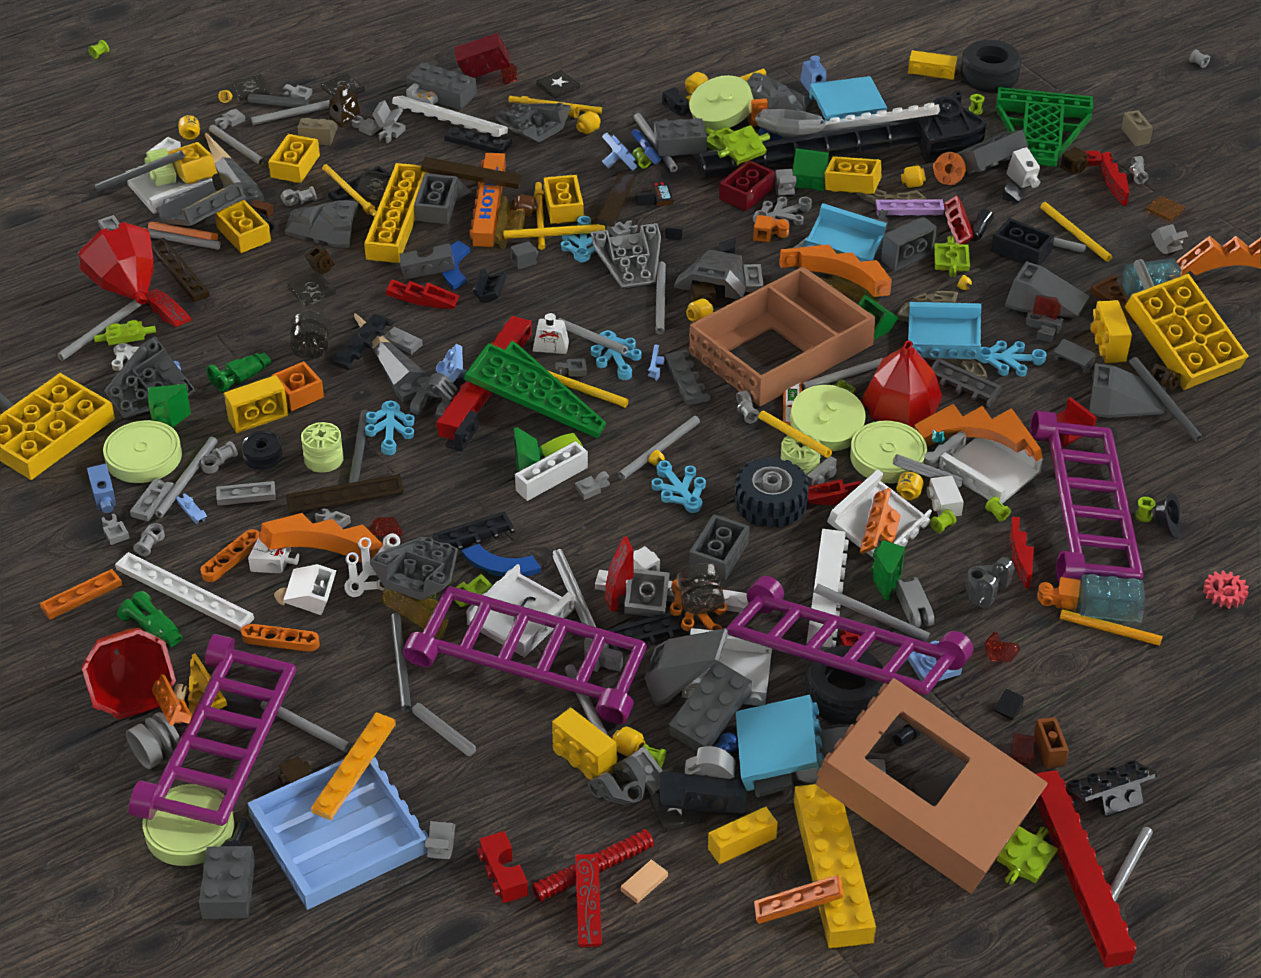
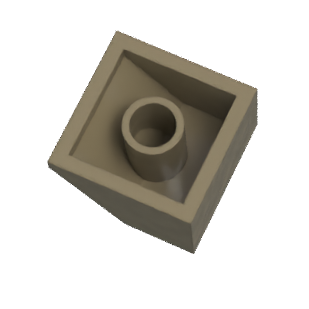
(319, 129)

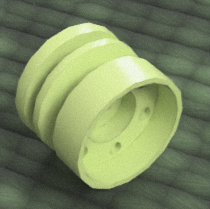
(322, 447)
(800, 454)

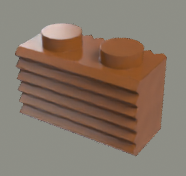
(1051, 743)

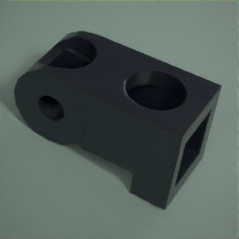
(675, 102)

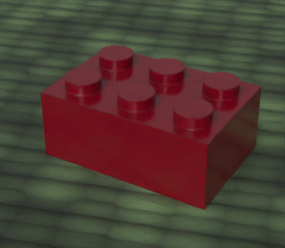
(482, 56)
(747, 185)

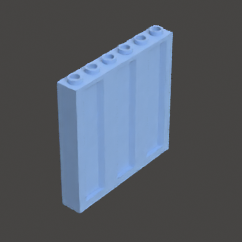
(332, 856)

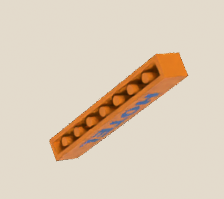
(487, 204)

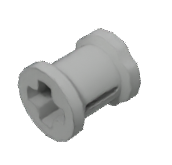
(1199, 58)

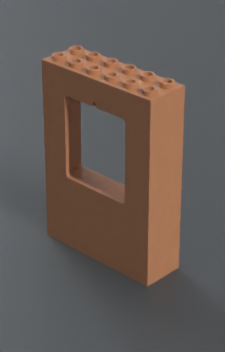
(802, 311)
(973, 816)

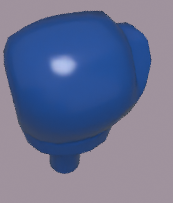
(728, 742)

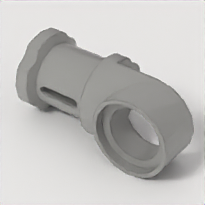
(1137, 170)
(299, 197)
(746, 407)
(218, 457)
(148, 539)

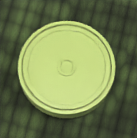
(721, 102)
(828, 414)
(879, 442)
(142, 451)
(183, 839)

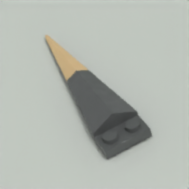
(231, 172)
(400, 370)

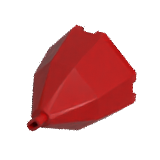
(120, 261)
(903, 388)
(125, 680)

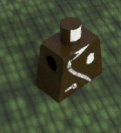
(343, 106)

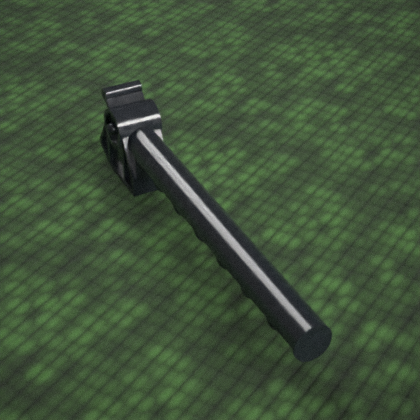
(947, 131)

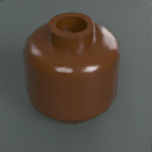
(526, 202)

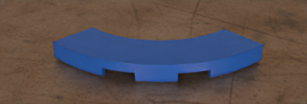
(649, 151)
(455, 278)
(498, 566)

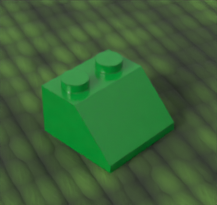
(810, 169)
(883, 317)
(169, 404)
(526, 449)
(887, 567)

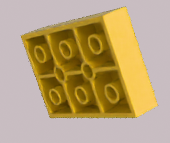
(1186, 331)
(50, 424)

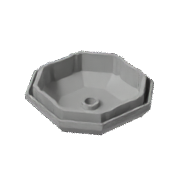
(789, 122)

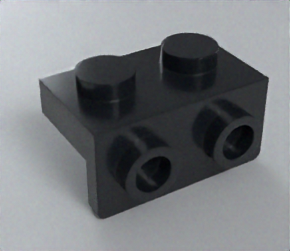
(488, 286)
(464, 432)

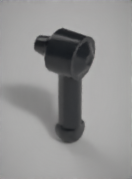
(235, 841)

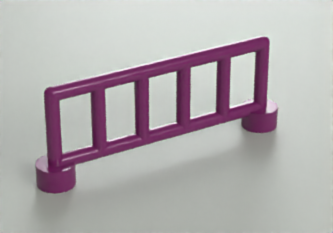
(1072, 563)
(768, 595)
(220, 655)
(613, 704)

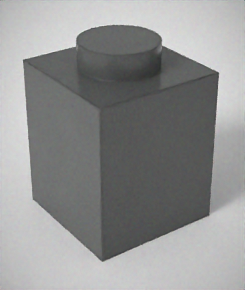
(523, 255)

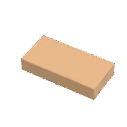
(644, 881)

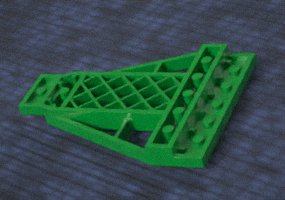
(1054, 107)

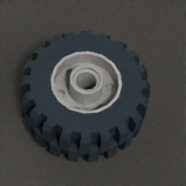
(771, 492)

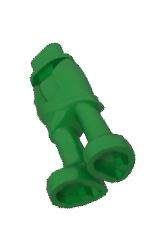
(155, 623)

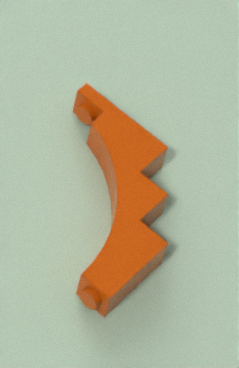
(1212, 255)
(845, 265)
(1002, 429)
(326, 535)

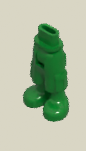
(237, 371)

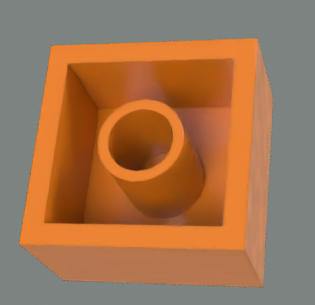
(300, 385)

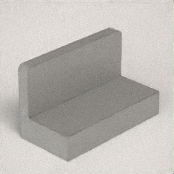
(384, 116)

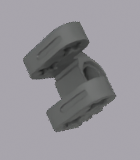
(434, 386)
(984, 581)
(624, 770)

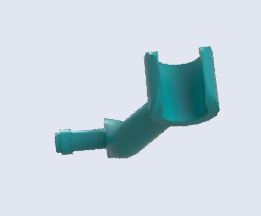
(938, 437)

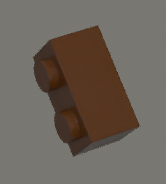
(263, 208)

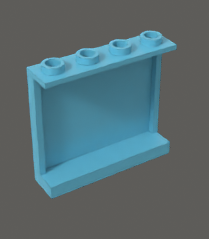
(847, 97)
(847, 232)
(945, 329)
(778, 739)

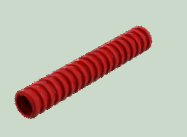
(606, 859)

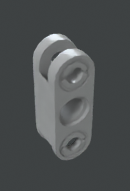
(914, 602)

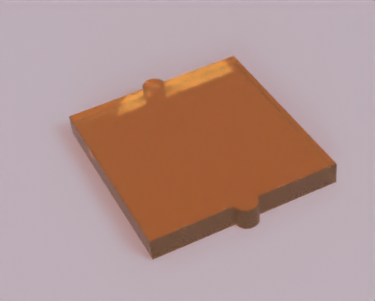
(1165, 208)

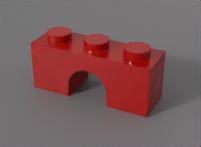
(507, 881)

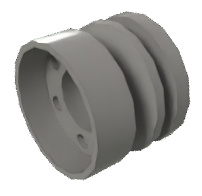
(153, 740)

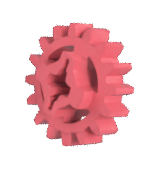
(1225, 589)

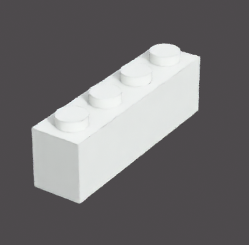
(551, 471)

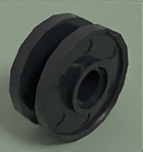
(262, 450)

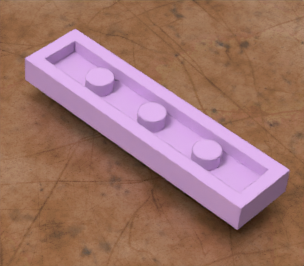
(911, 207)

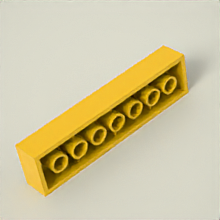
(394, 215)
(832, 853)

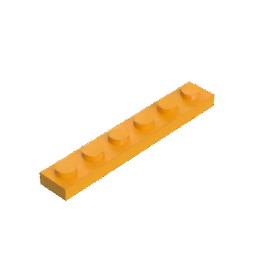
(353, 766)

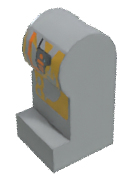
(422, 95)

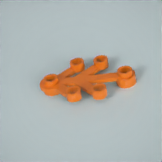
(688, 616)

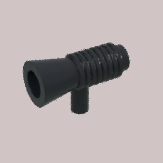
(983, 219)

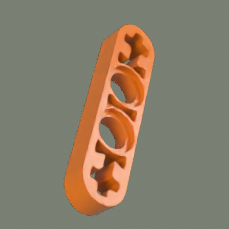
(214, 569)
(279, 640)

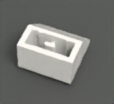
(310, 588)

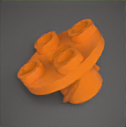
(949, 168)

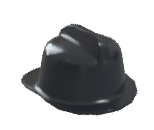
(1168, 515)

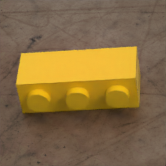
(932, 65)
(742, 835)

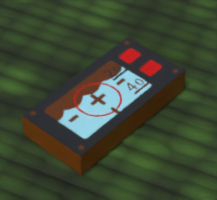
(662, 193)

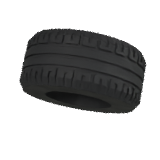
(990, 65)
(838, 704)

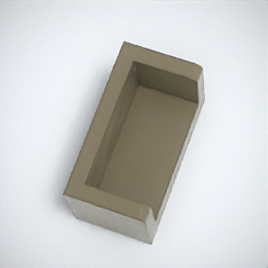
(1137, 128)

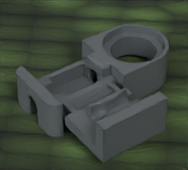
(1046, 324)

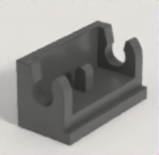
(1075, 354)

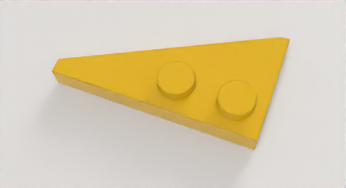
(197, 684)

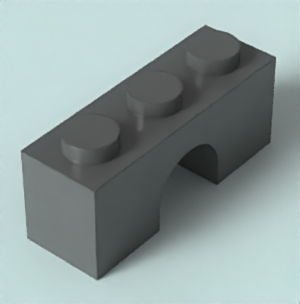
(439, 261)

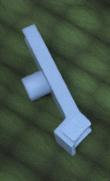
(654, 371)
(191, 508)

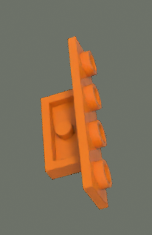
(881, 523)
(174, 709)

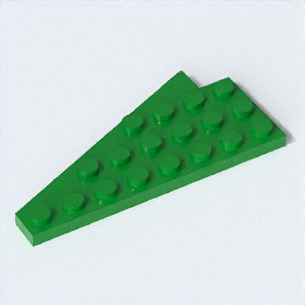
(523, 380)

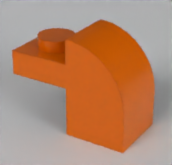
(756, 107)

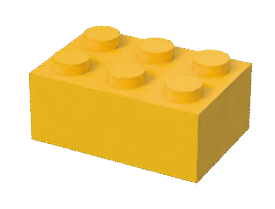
(294, 158)
(196, 164)
(853, 175)
(563, 198)
(242, 226)
(1111, 331)
(256, 404)
(583, 744)

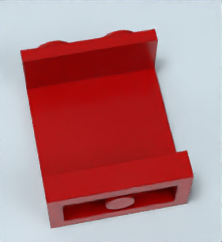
(1074, 414)

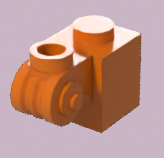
(767, 226)
(1064, 596)

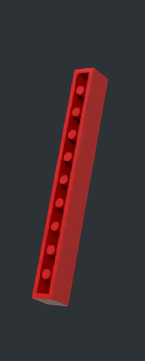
(472, 396)
(1084, 873)

